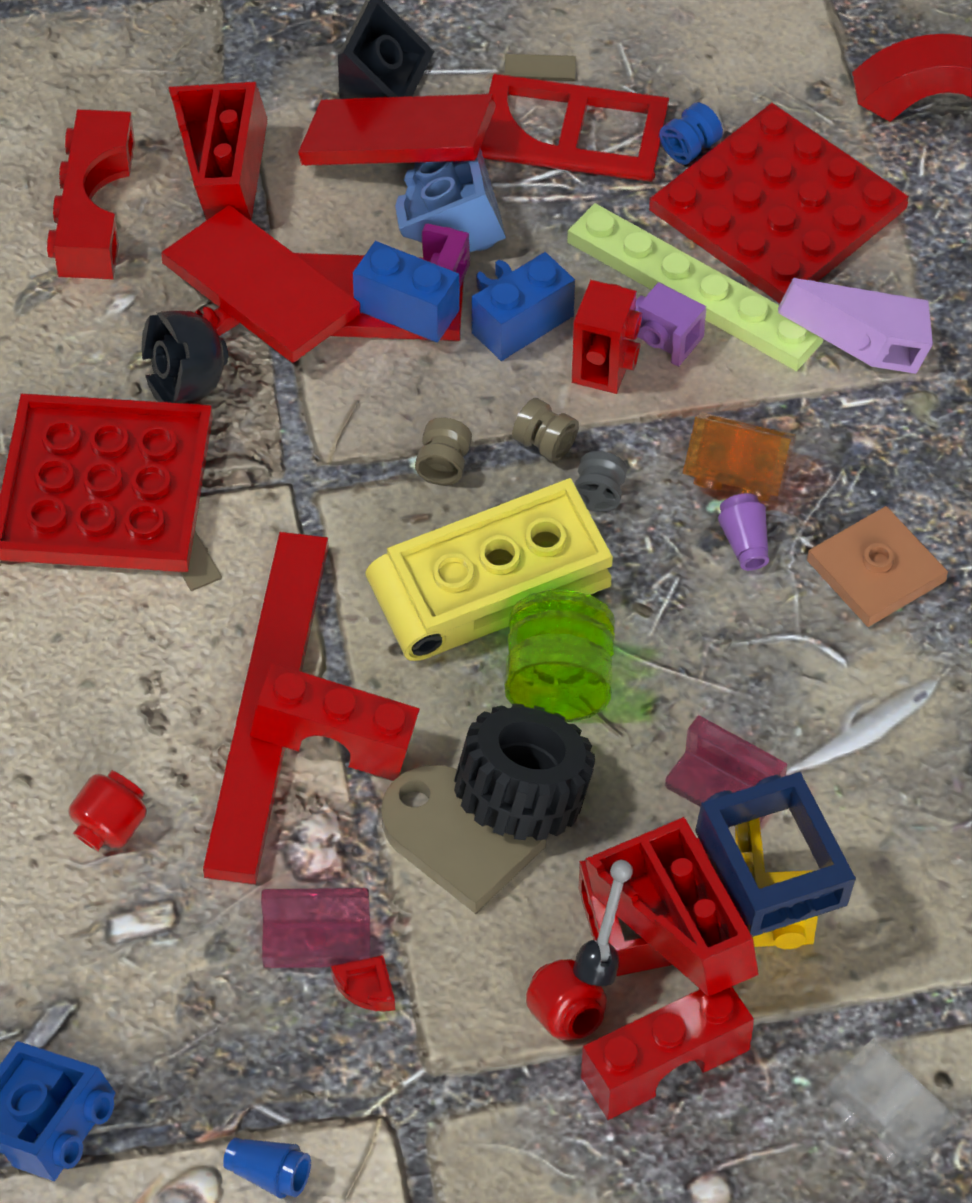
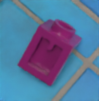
(447, 248)

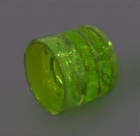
(560, 653)

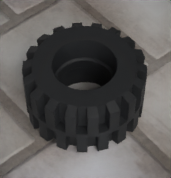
(524, 771)

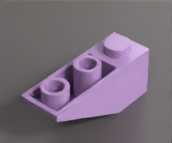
(868, 324)

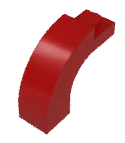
(912, 71)

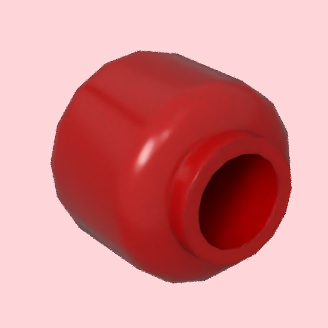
(107, 811)
(564, 1003)

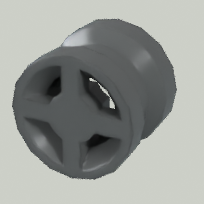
(601, 480)

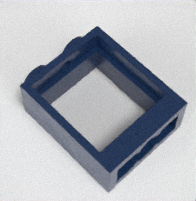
(787, 900)

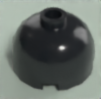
(184, 356)

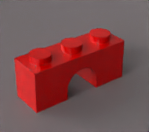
(305, 705)
(631, 1061)

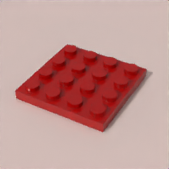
(778, 202)
(103, 482)

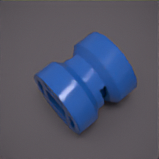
(686, 136)

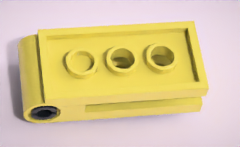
(475, 570)

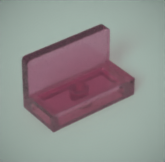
(719, 762)
(315, 927)

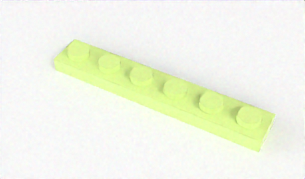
(727, 302)

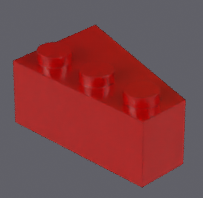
(223, 142)
(679, 906)

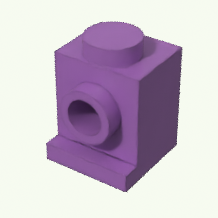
(671, 322)

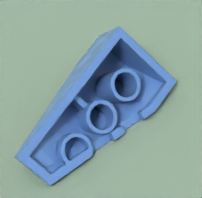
(453, 197)

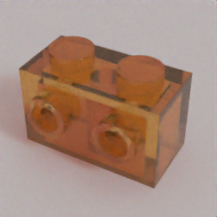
(738, 456)

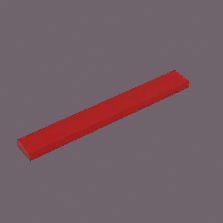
(254, 764)

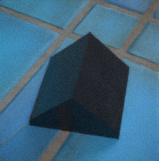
(381, 55)

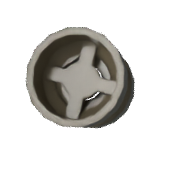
(545, 429)
(443, 451)

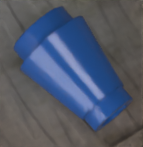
(269, 1165)

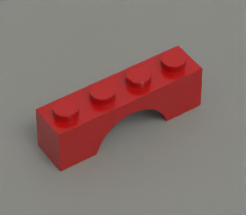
(85, 234)

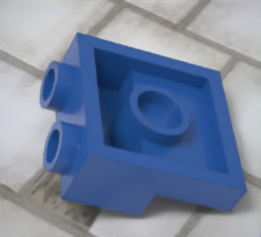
(49, 1109)

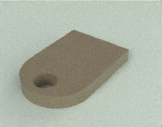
(447, 841)

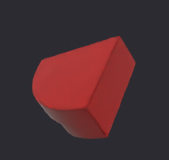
(365, 983)

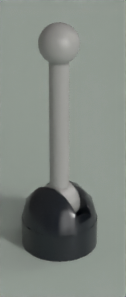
(598, 959)

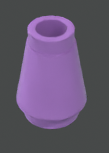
(746, 529)

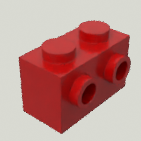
(605, 336)

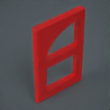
(509, 143)

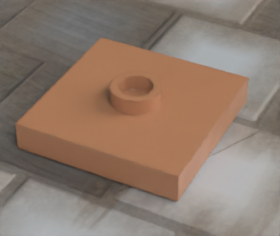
(877, 566)

